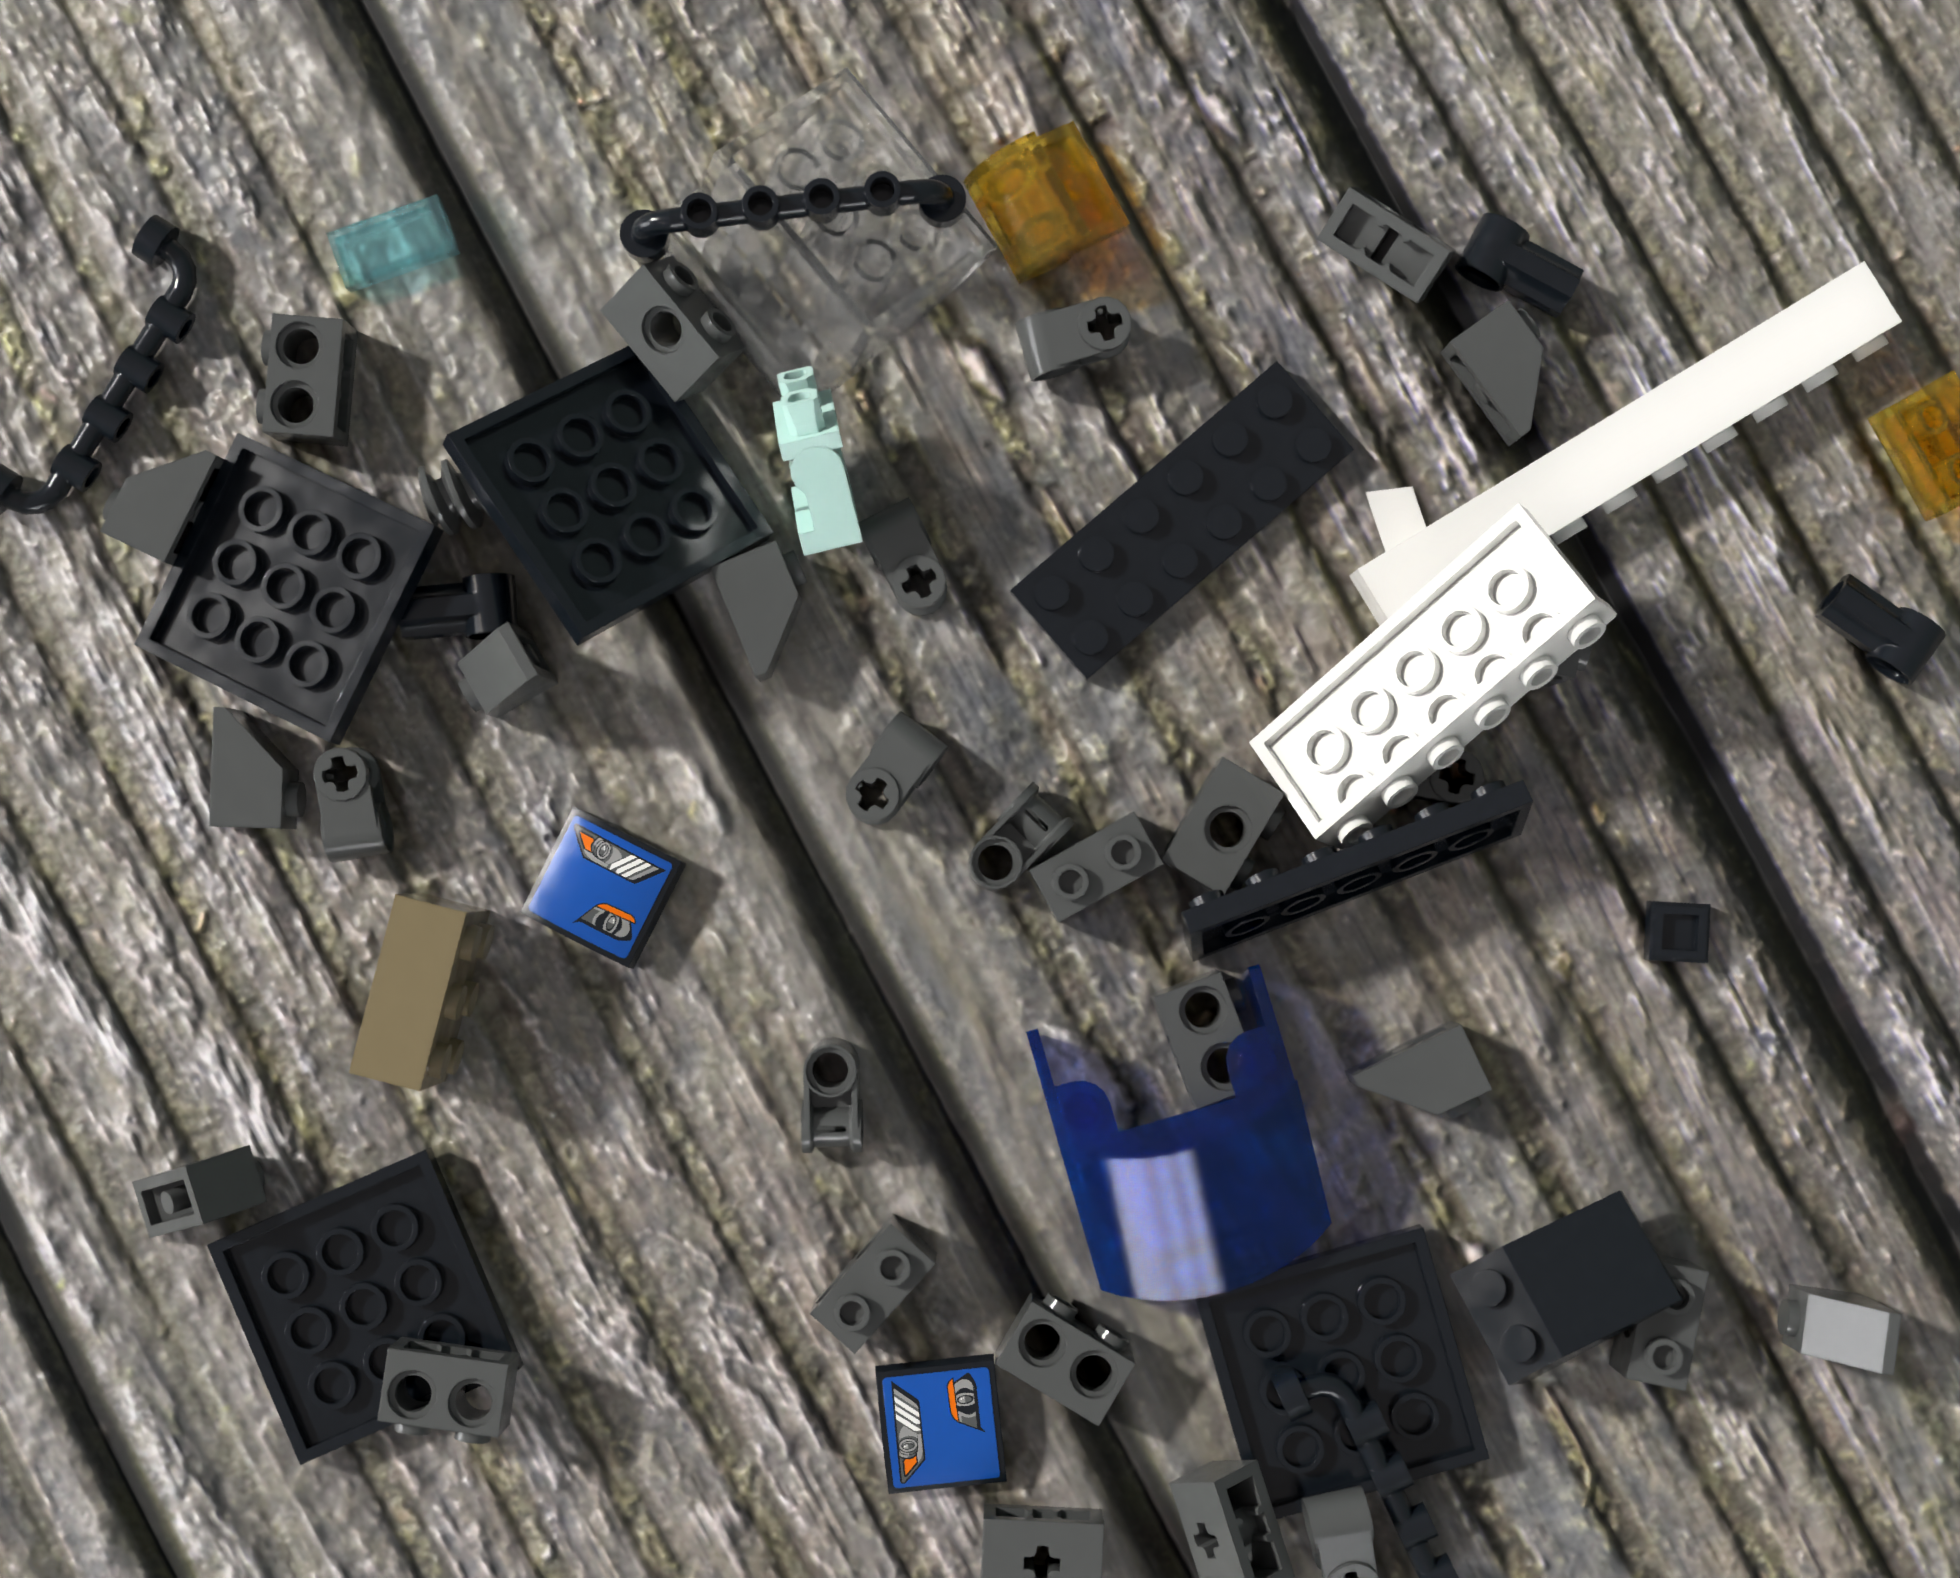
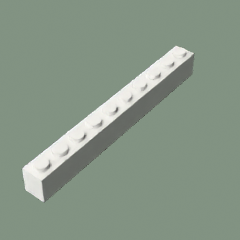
(1651, 432)

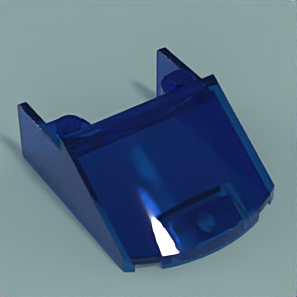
(1200, 1194)

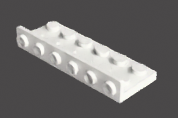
(1431, 679)

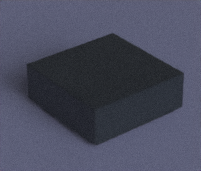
(1677, 932)

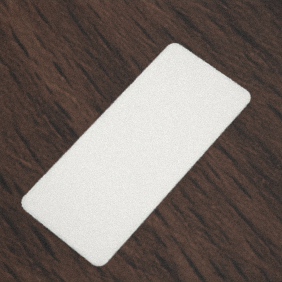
(1395, 514)

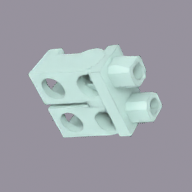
(813, 444)

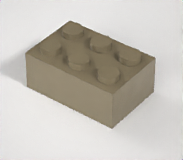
(422, 991)

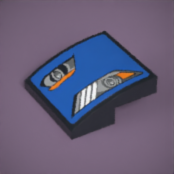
(603, 888)
(940, 1423)

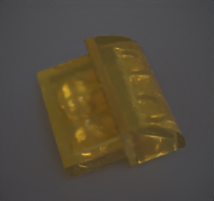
(1045, 200)
(1924, 443)

